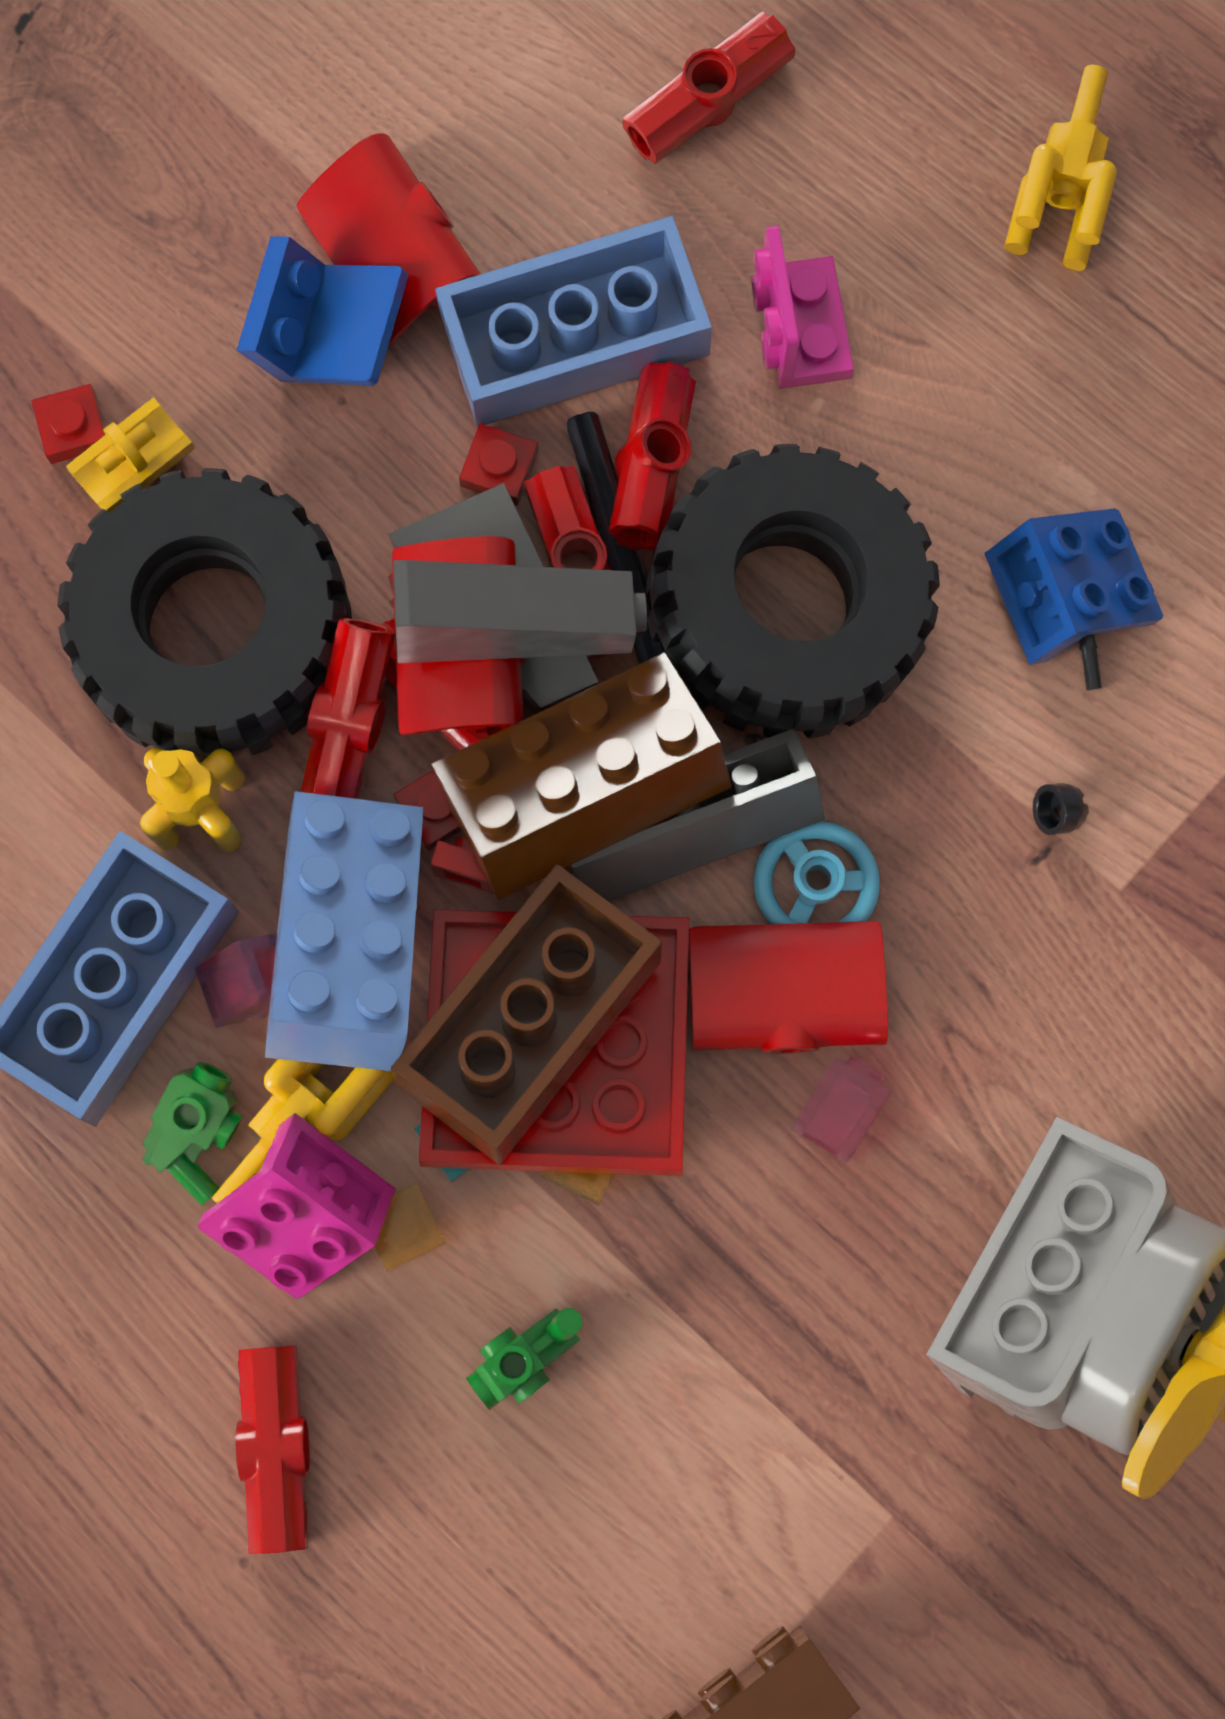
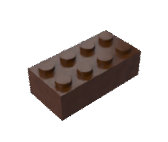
(583, 775)
(527, 1014)
(782, 1683)

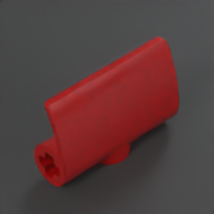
(379, 214)
(462, 693)
(788, 986)

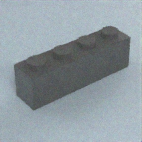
(769, 797)

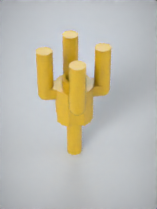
(1069, 175)
(190, 796)
(301, 1093)

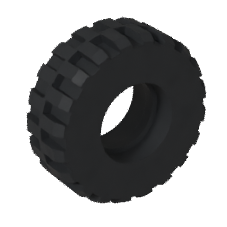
(845, 523)
(148, 548)

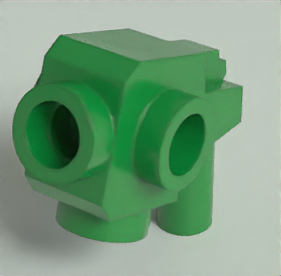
(189, 1118)
(517, 1362)

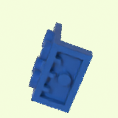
(320, 318)
(1071, 580)

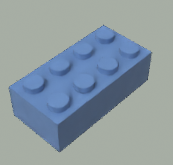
(574, 320)
(345, 932)
(109, 977)

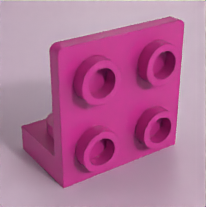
(801, 315)
(303, 1211)

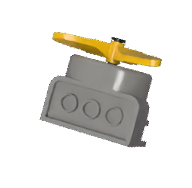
(1097, 1309)

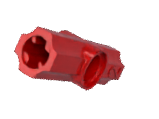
(734, 65)
(657, 427)
(564, 518)
(348, 709)
(273, 1450)

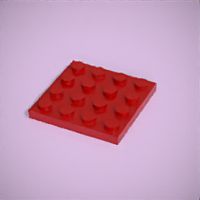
(624, 1098)

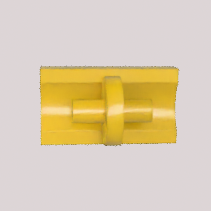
(130, 455)

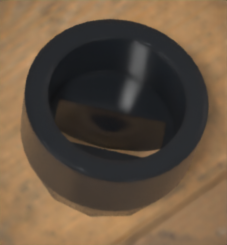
(1059, 796)

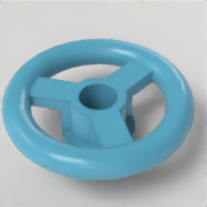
(863, 880)

